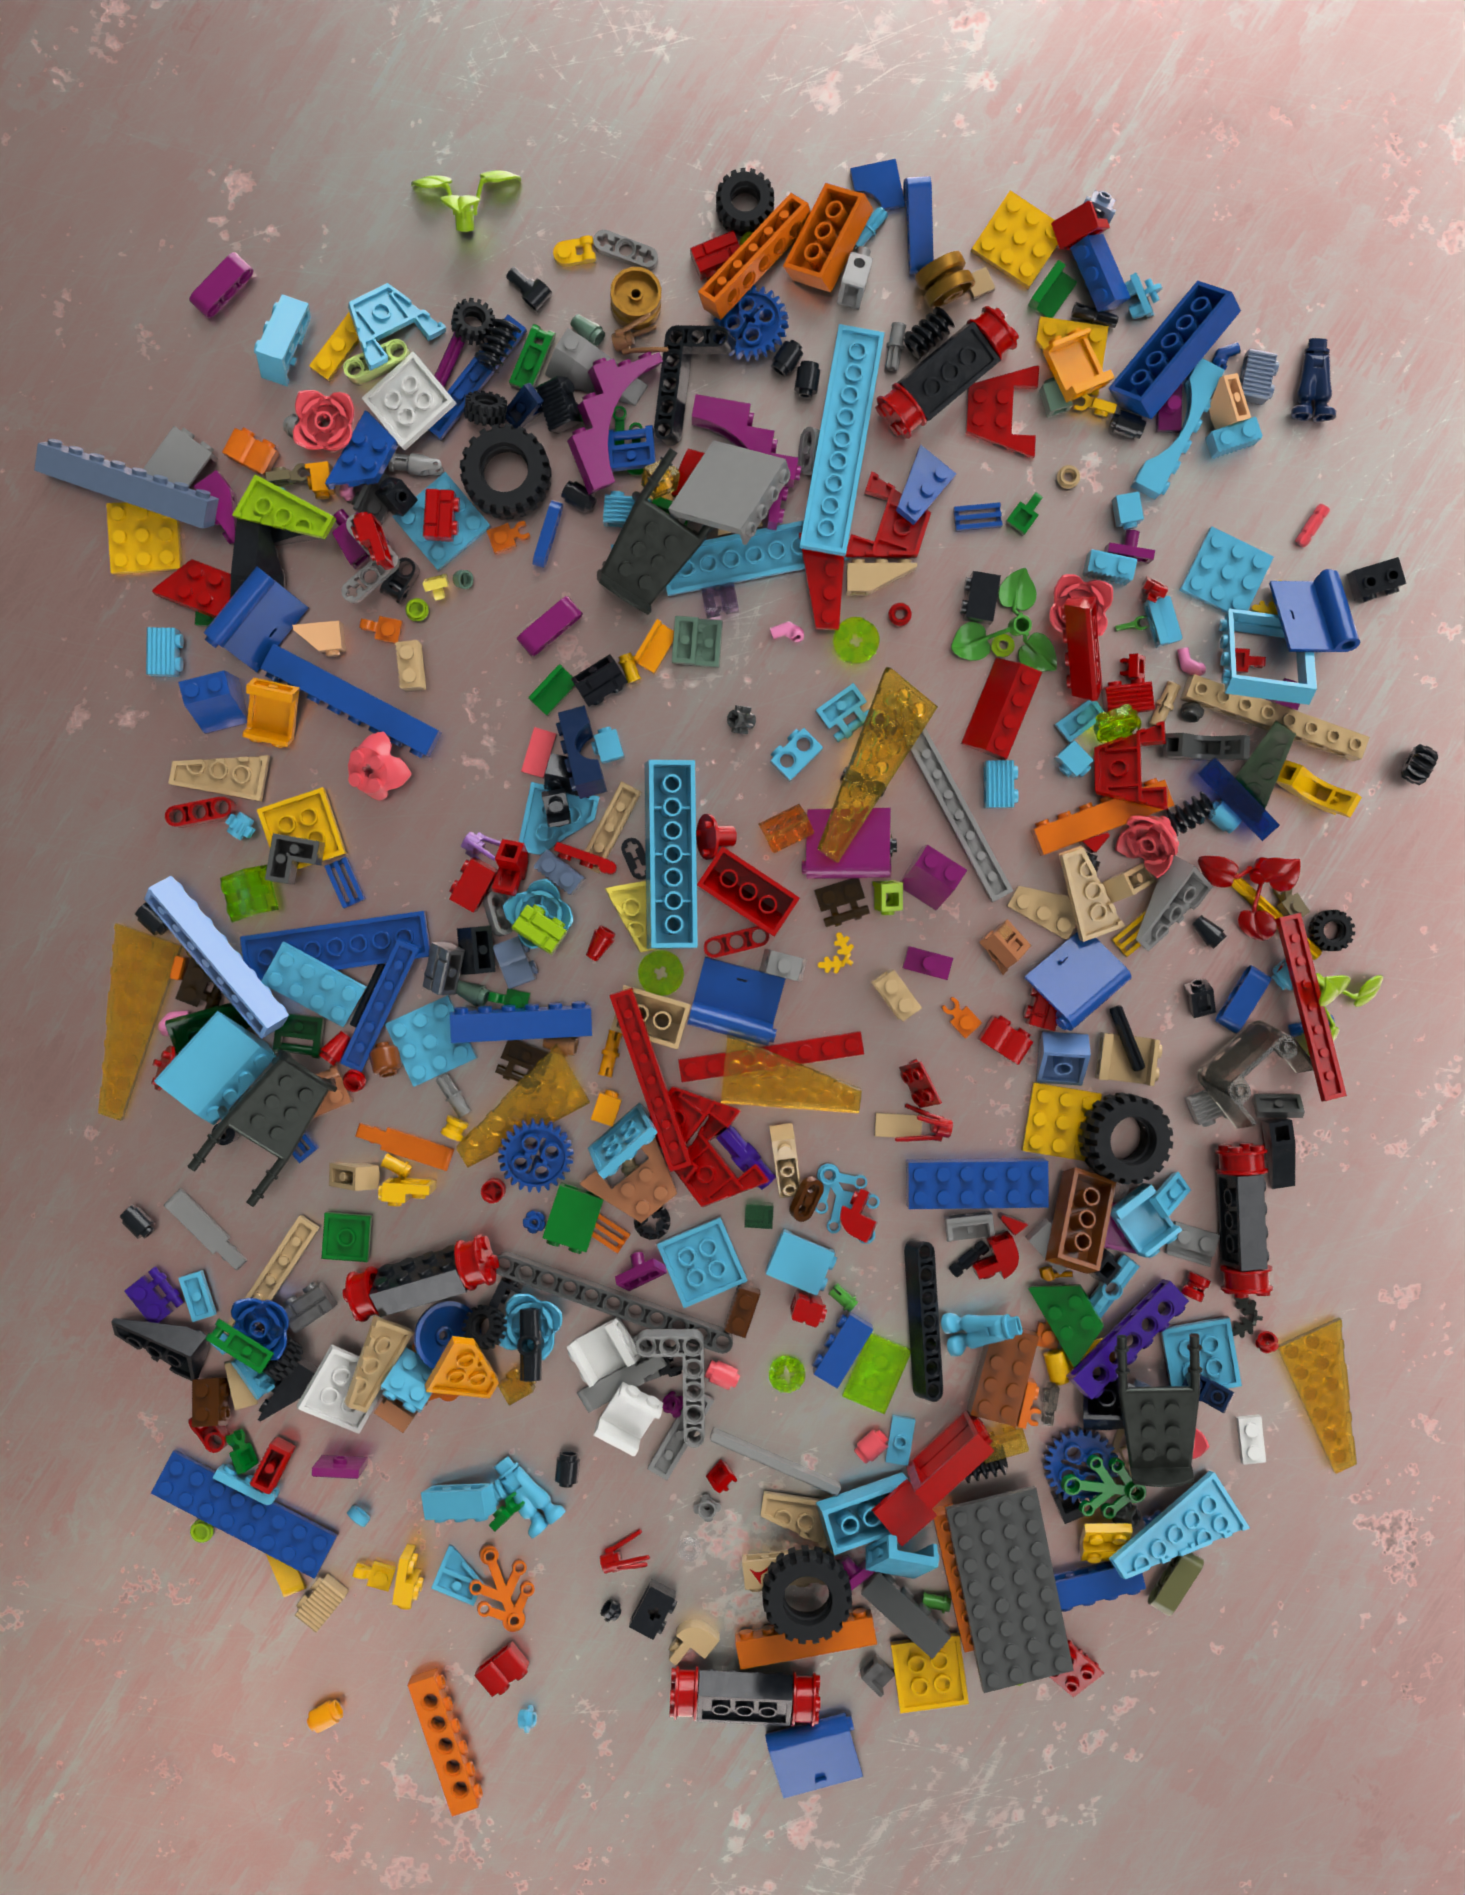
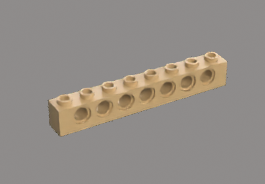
(1264, 713)

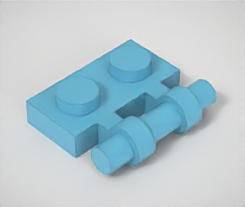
(842, 706)

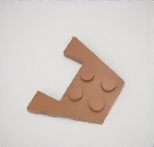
(641, 1190)

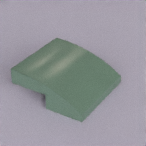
(697, 641)

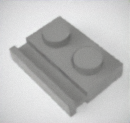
(1193, 1244)

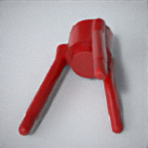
(939, 1126)
(613, 1562)

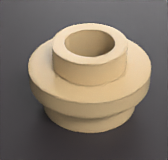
(1071, 470)

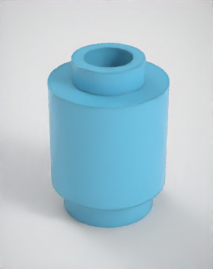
(1225, 817)

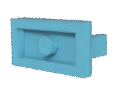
(256, 1382)

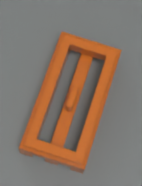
(621, 1242)

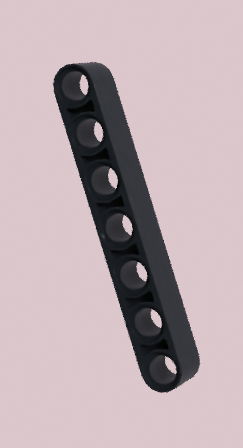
(923, 1320)

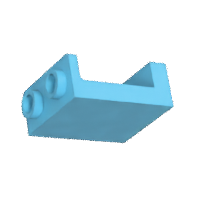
(1142, 1222)
(800, 1263)
(885, 1558)

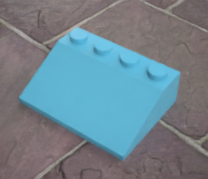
(215, 1067)

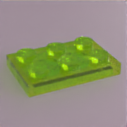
(876, 1373)

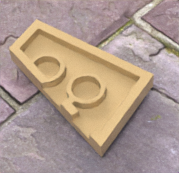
(1045, 909)
(794, 1513)

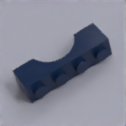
(586, 772)

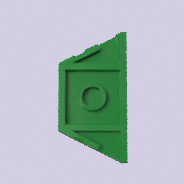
(1069, 1316)

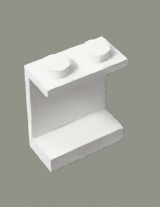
(603, 1351)
(627, 1418)

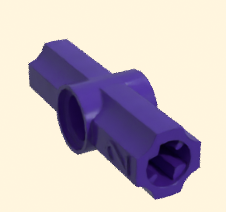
(743, 1153)

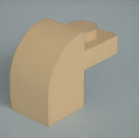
(694, 1635)

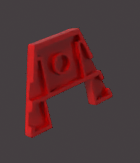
(991, 410)
(895, 534)
(1120, 768)
(691, 1113)
(714, 1178)

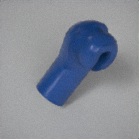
(1222, 354)

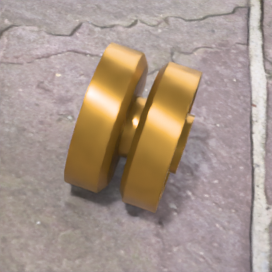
(945, 279)
(633, 295)

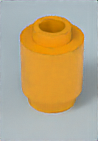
(324, 1716)

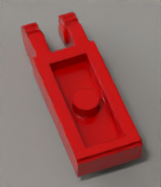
(586, 859)

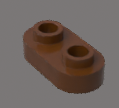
(806, 1198)

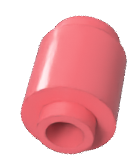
(722, 1374)
(871, 1446)

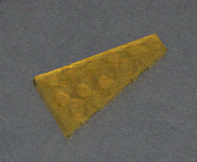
(770, 1080)
(545, 1093)
(1321, 1380)

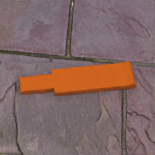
(407, 1146)

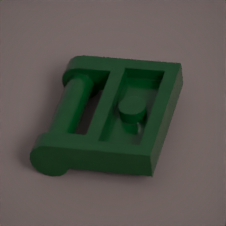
(304, 1028)

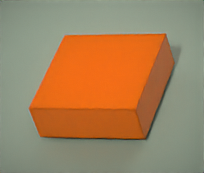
(179, 967)

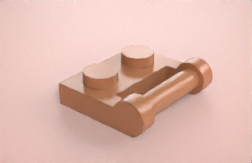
(334, 1099)

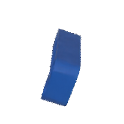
(919, 222)

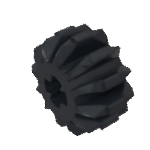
(1419, 764)

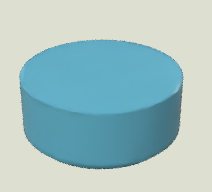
(358, 1515)

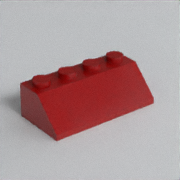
(1083, 647)
(1001, 708)
(748, 891)

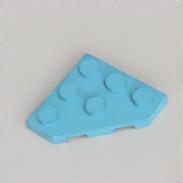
(535, 829)

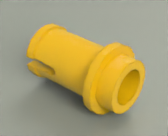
(629, 667)
(396, 1166)

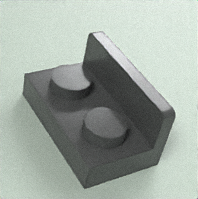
(368, 501)

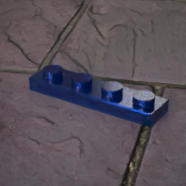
(1238, 799)

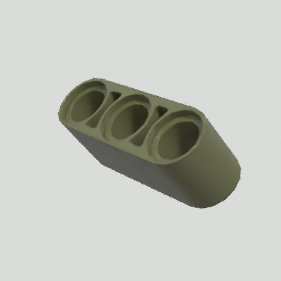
(1175, 1582)

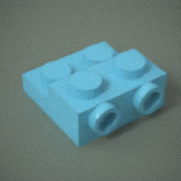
(407, 1382)

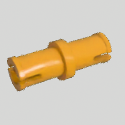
(610, 1053)

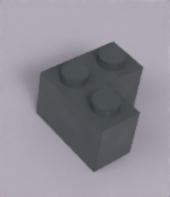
(287, 852)

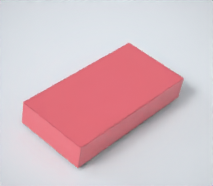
(538, 752)

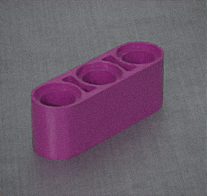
(221, 285)
(549, 626)

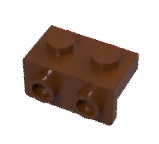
(210, 1402)

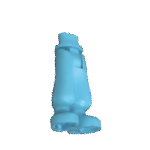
(980, 1330)
(535, 1498)

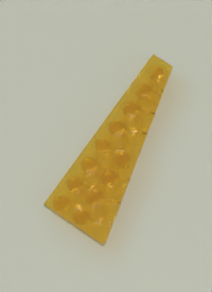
(887, 736)
(134, 1003)

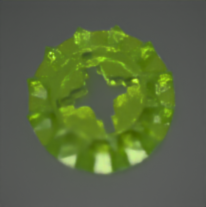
(794, 1366)

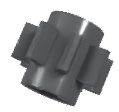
(741, 719)
(1128, 1514)

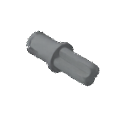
(895, 346)
(453, 1095)

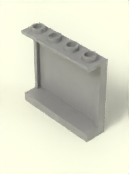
(731, 489)

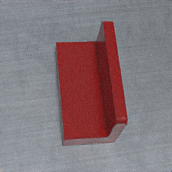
(1078, 224)

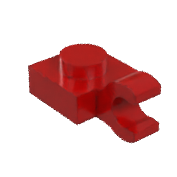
(1154, 589)
(1244, 661)

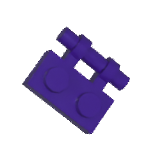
(149, 1300)

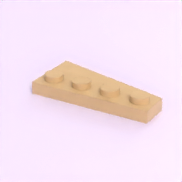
(228, 776)
(1088, 897)
(378, 1356)

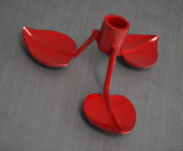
(1279, 872)

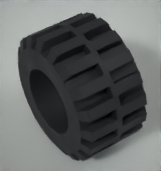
(744, 183)

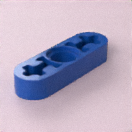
(547, 534)

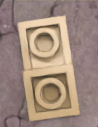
(239, 1391)

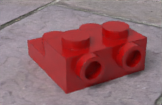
(371, 535)

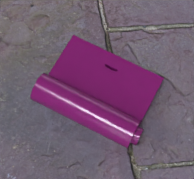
(866, 855)

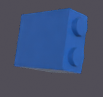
(215, 701)

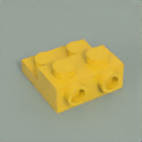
(399, 1191)
(1101, 1541)
(408, 1579)

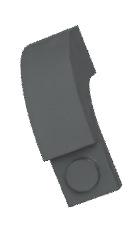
(1205, 748)

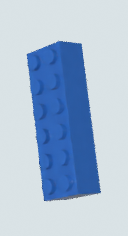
(1174, 349)
(977, 1183)

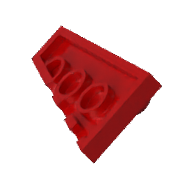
(825, 587)

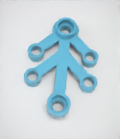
(842, 1197)

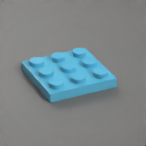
(470, 521)
(1226, 572)
(426, 1041)
(622, 1141)
(702, 1262)
(1217, 1355)

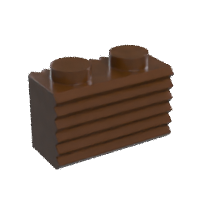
(742, 1310)

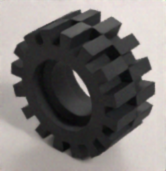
(476, 310)
(485, 408)
(1344, 936)
(495, 1329)
(279, 1368)

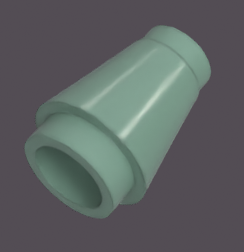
(588, 329)
(473, 993)

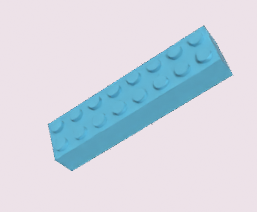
(670, 854)

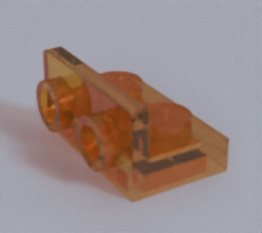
(786, 828)

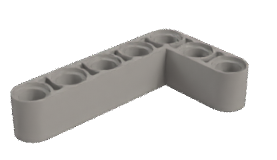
(690, 1376)

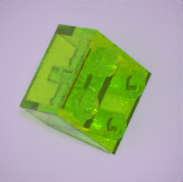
(248, 893)

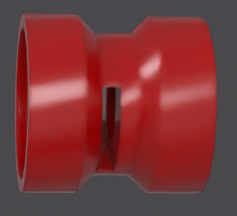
(489, 1191)
(1197, 1281)

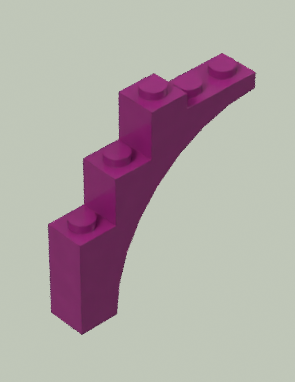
(735, 422)
(591, 445)

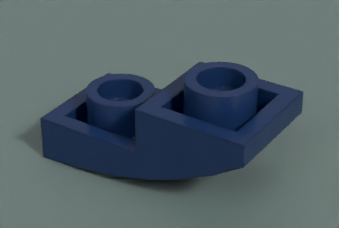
(1213, 1393)

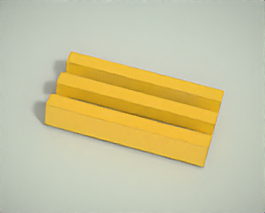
(1120, 946)

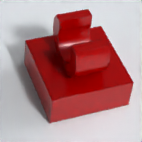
(1136, 666)
(721, 1476)

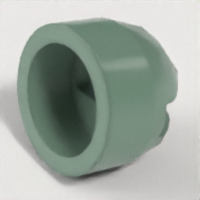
(463, 579)

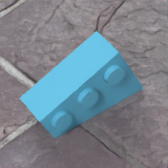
(281, 337)

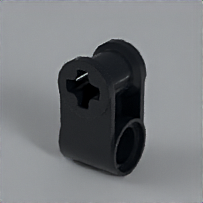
(400, 582)

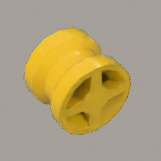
(454, 1128)

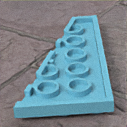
(1185, 1526)

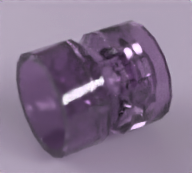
(728, 600)

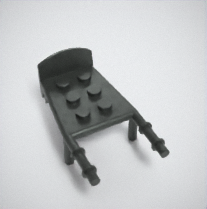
(649, 548)
(272, 1115)
(1160, 1422)

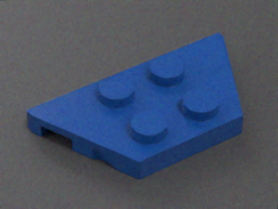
(365, 455)

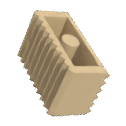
(410, 665)
(321, 1602)

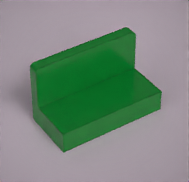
(1052, 291)
(552, 690)

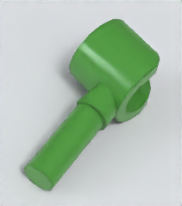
(1134, 624)

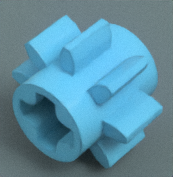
(240, 825)

